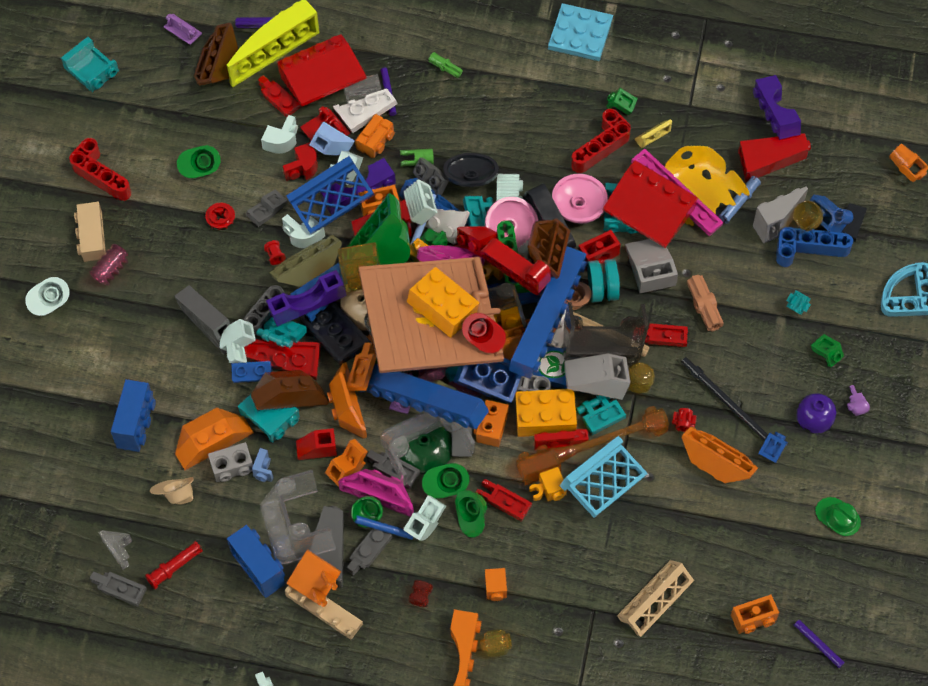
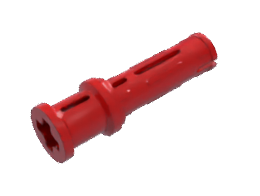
(165, 571)

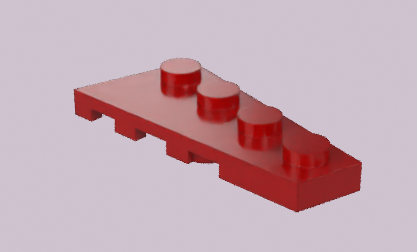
(300, 356)

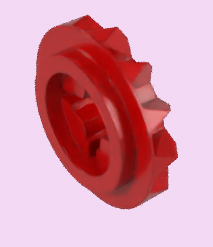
(219, 209)

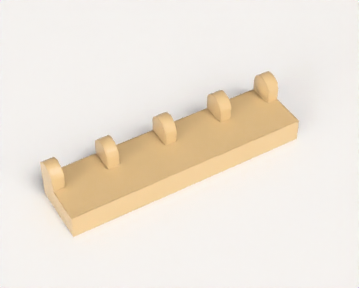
(330, 614)

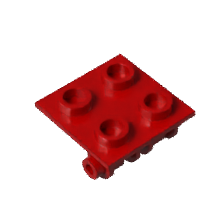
(327, 116)

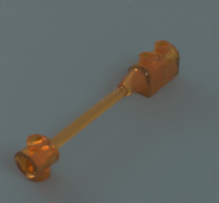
(545, 459)

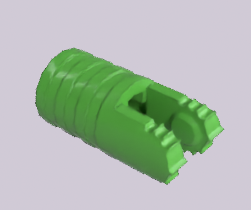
(423, 153)

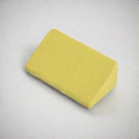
(654, 133)

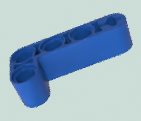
(842, 241)

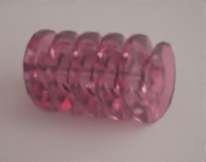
(108, 264)

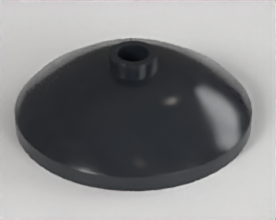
(471, 170)

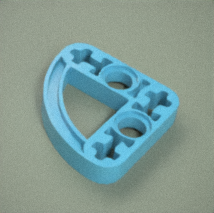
(918, 301)

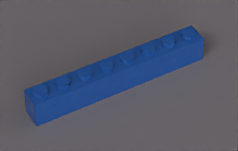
(547, 314)
(428, 397)

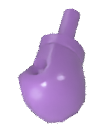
(857, 403)

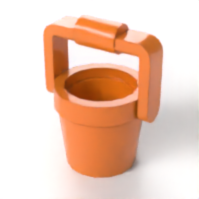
(904, 159)

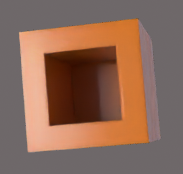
(495, 584)

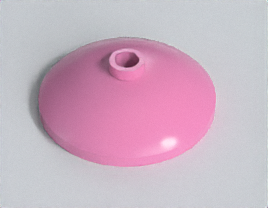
(580, 190)
(517, 212)

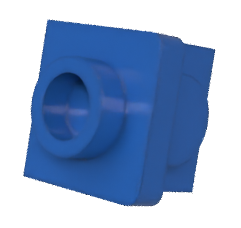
(773, 446)

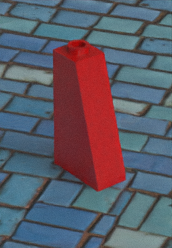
(771, 154)

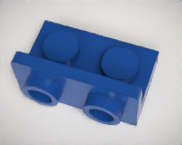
(250, 371)

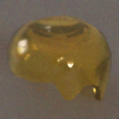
(808, 215)
(641, 377)

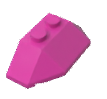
(373, 483)

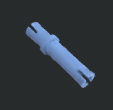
(731, 210)

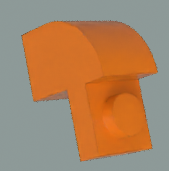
(347, 463)

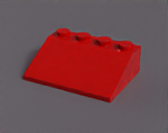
(321, 70)
(650, 204)

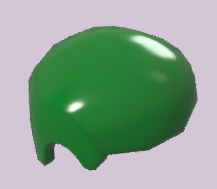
(367, 507)

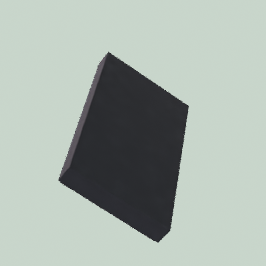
(336, 333)

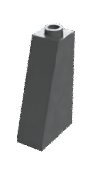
(203, 314)
(334, 518)

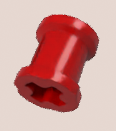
(274, 252)

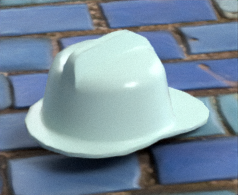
(47, 296)

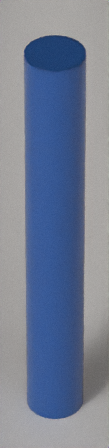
(382, 527)

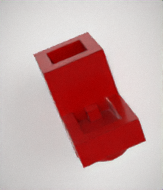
(305, 164)

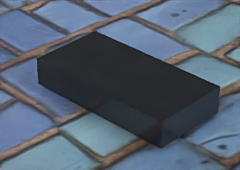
(858, 216)

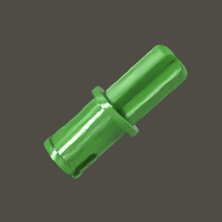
(445, 65)

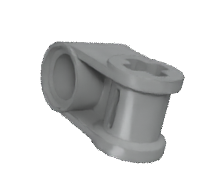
(533, 384)

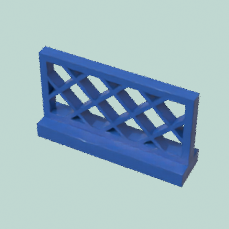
(324, 181)

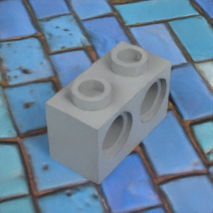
(229, 457)

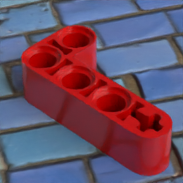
(583, 157)
(116, 186)
(529, 275)

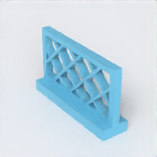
(596, 462)

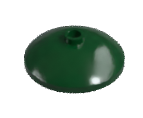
(433, 453)

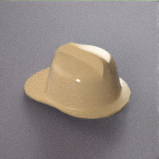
(176, 491)

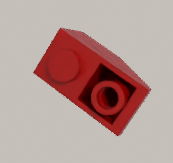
(475, 237)
(317, 444)

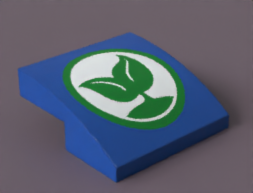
(553, 367)

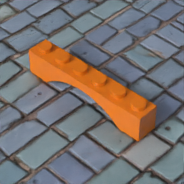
(463, 632)

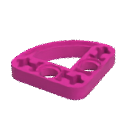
(442, 252)

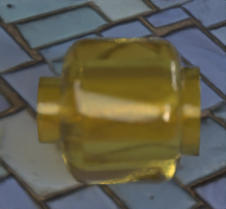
(496, 643)

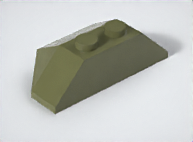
(308, 262)

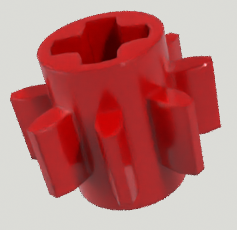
(684, 419)

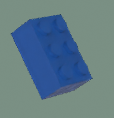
(490, 380)
(133, 415)
(256, 560)

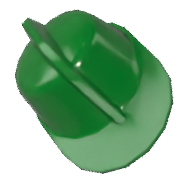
(198, 161)
(445, 480)
(471, 511)
(838, 516)

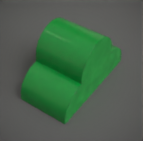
(387, 231)

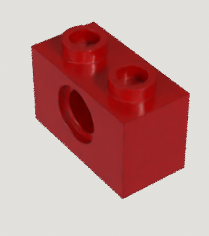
(601, 247)

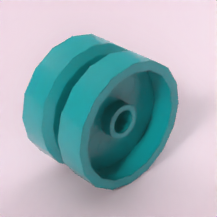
(606, 280)

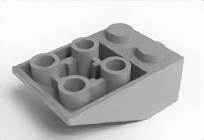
(777, 214)
(651, 265)
(598, 375)

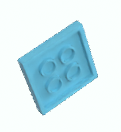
(580, 32)

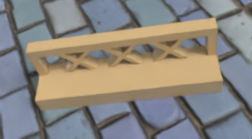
(653, 593)

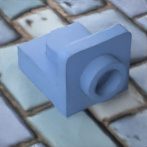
(261, 465)

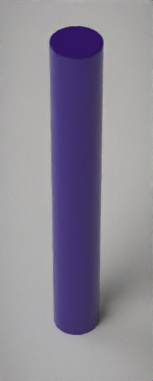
(386, 83)
(819, 644)

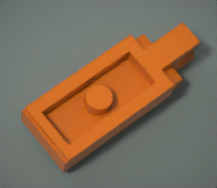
(362, 369)

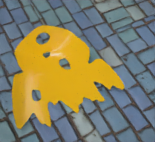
(712, 190)

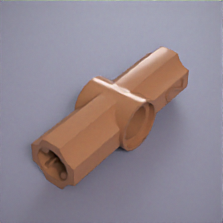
(705, 303)

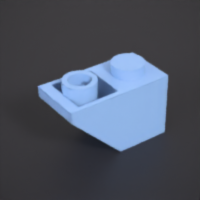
(330, 140)

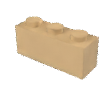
(90, 231)

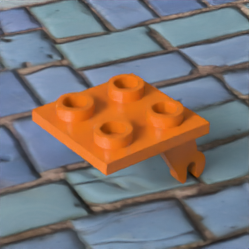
(314, 578)

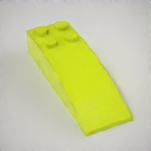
(273, 41)

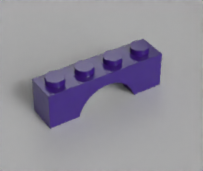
(783, 121)
(379, 176)
(325, 291)

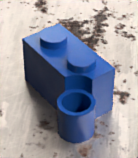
(833, 217)

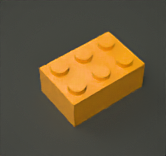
(442, 301)
(545, 411)

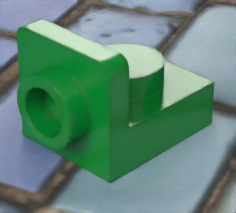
(621, 100)
(433, 238)
(828, 349)

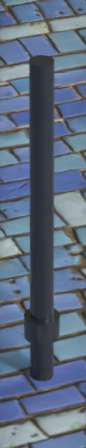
(699, 374)

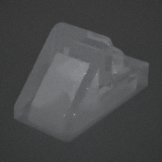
(115, 543)

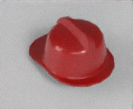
(484, 333)

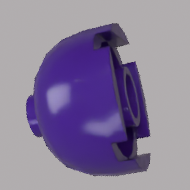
(816, 413)

